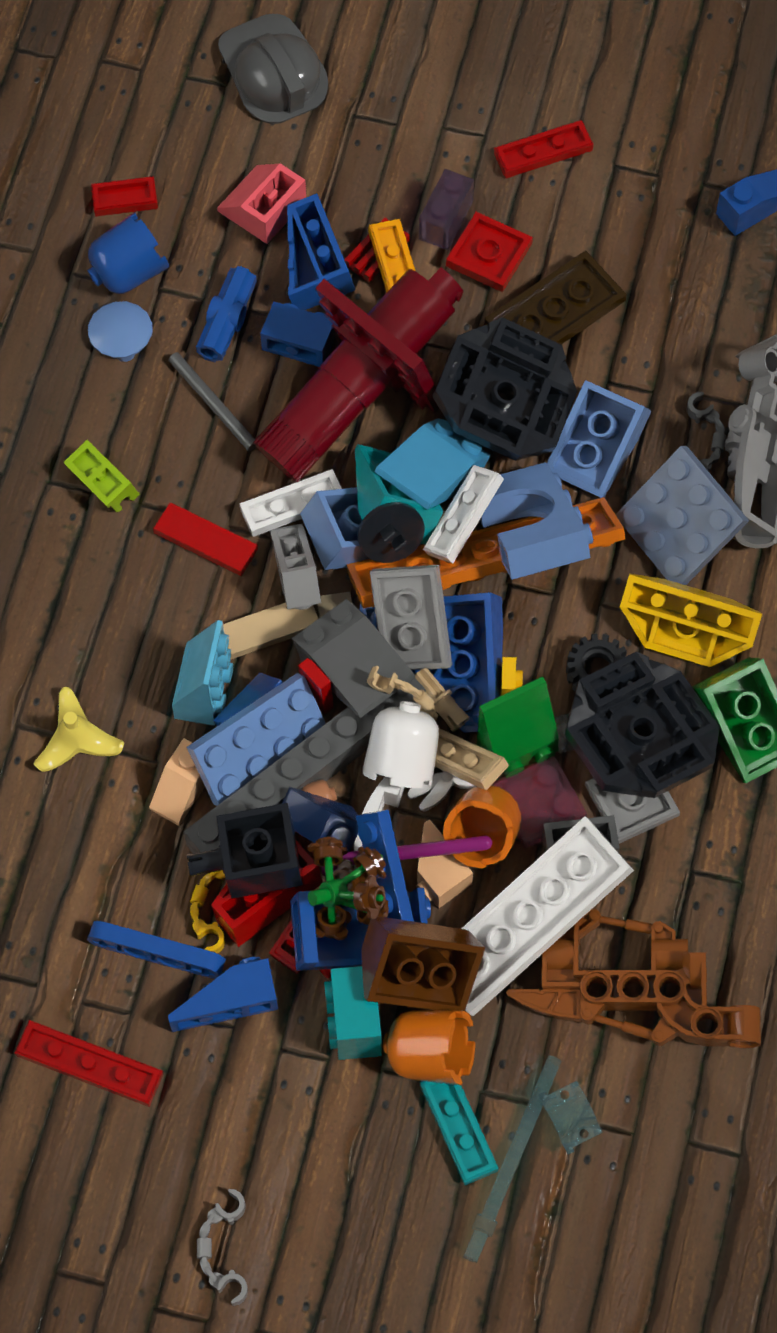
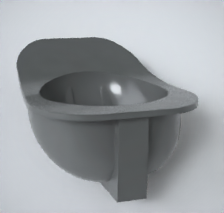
(274, 68)

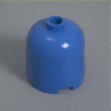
(125, 256)

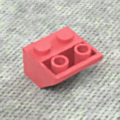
(262, 200)

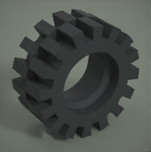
(589, 649)

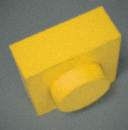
(510, 677)

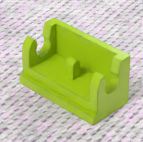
(100, 476)

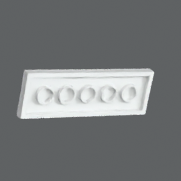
(542, 907)

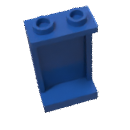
(329, 953)

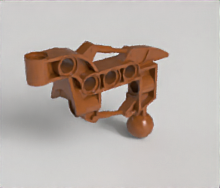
(566, 989)

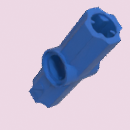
(226, 314)

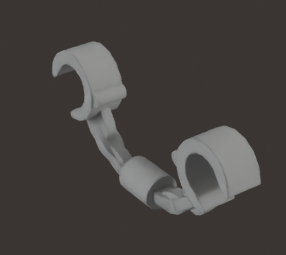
(204, 1248)

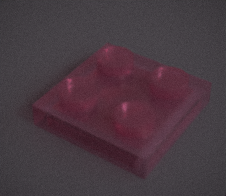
(542, 797)

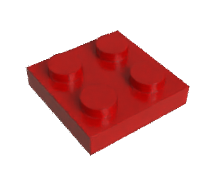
(489, 251)

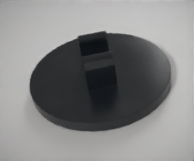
(391, 532)

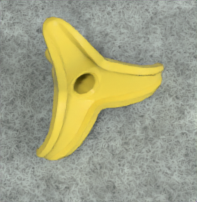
(75, 736)

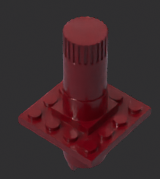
(373, 354)

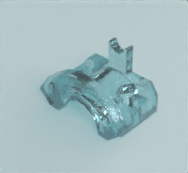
(571, 1115)

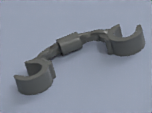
(711, 416)

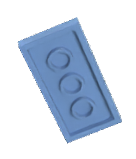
(256, 737)

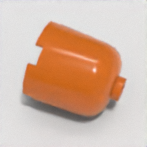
(484, 814)
(431, 1045)

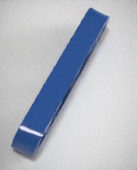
(156, 949)

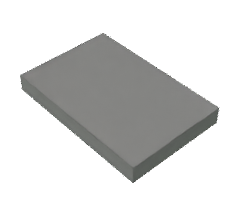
(412, 614)

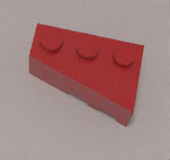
(250, 914)

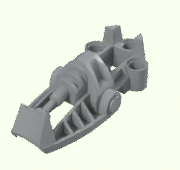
(754, 444)

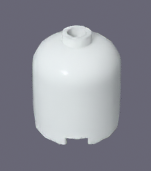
(403, 746)

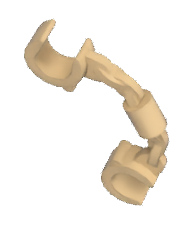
(388, 684)

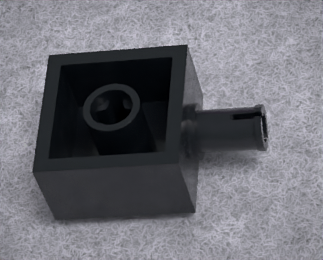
(254, 852)

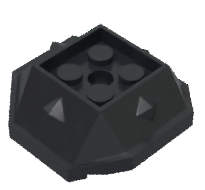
(524, 369)
(648, 699)

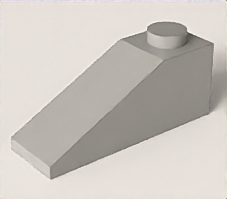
(295, 567)

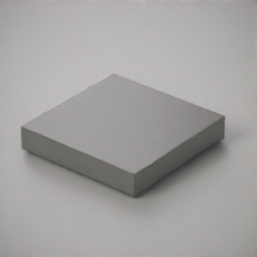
(632, 812)

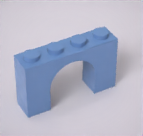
(545, 544)

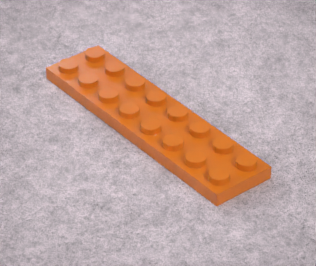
(482, 551)

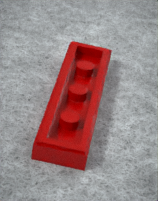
(89, 1063)

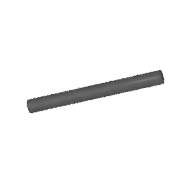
(212, 401)

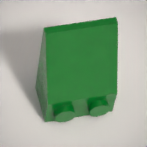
(746, 710)
(519, 727)

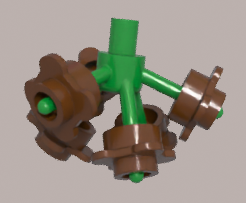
(347, 887)

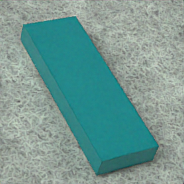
(460, 1130)

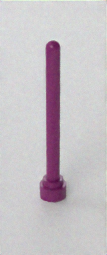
(433, 849)

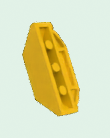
(688, 620)

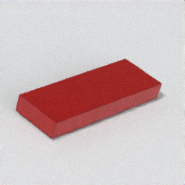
(543, 149)
(205, 539)

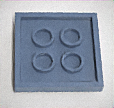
(681, 517)

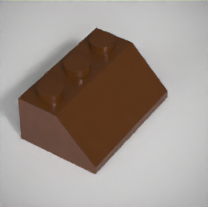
(419, 964)

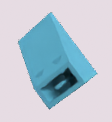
(203, 676)

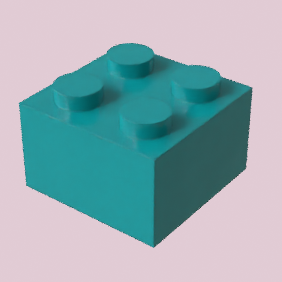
(356, 1022)

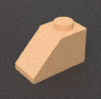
(178, 786)
(441, 875)

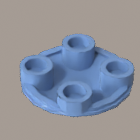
(120, 330)

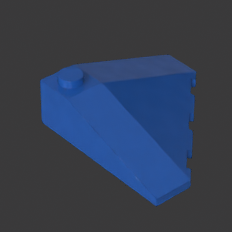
(475, 648)

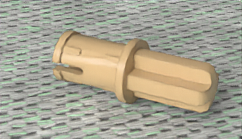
(445, 704)

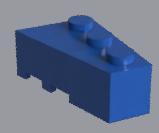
(313, 254)

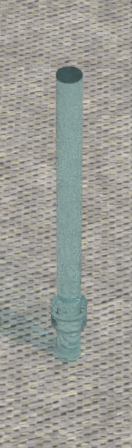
(485, 1222)

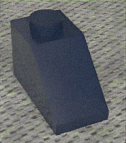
(321, 817)

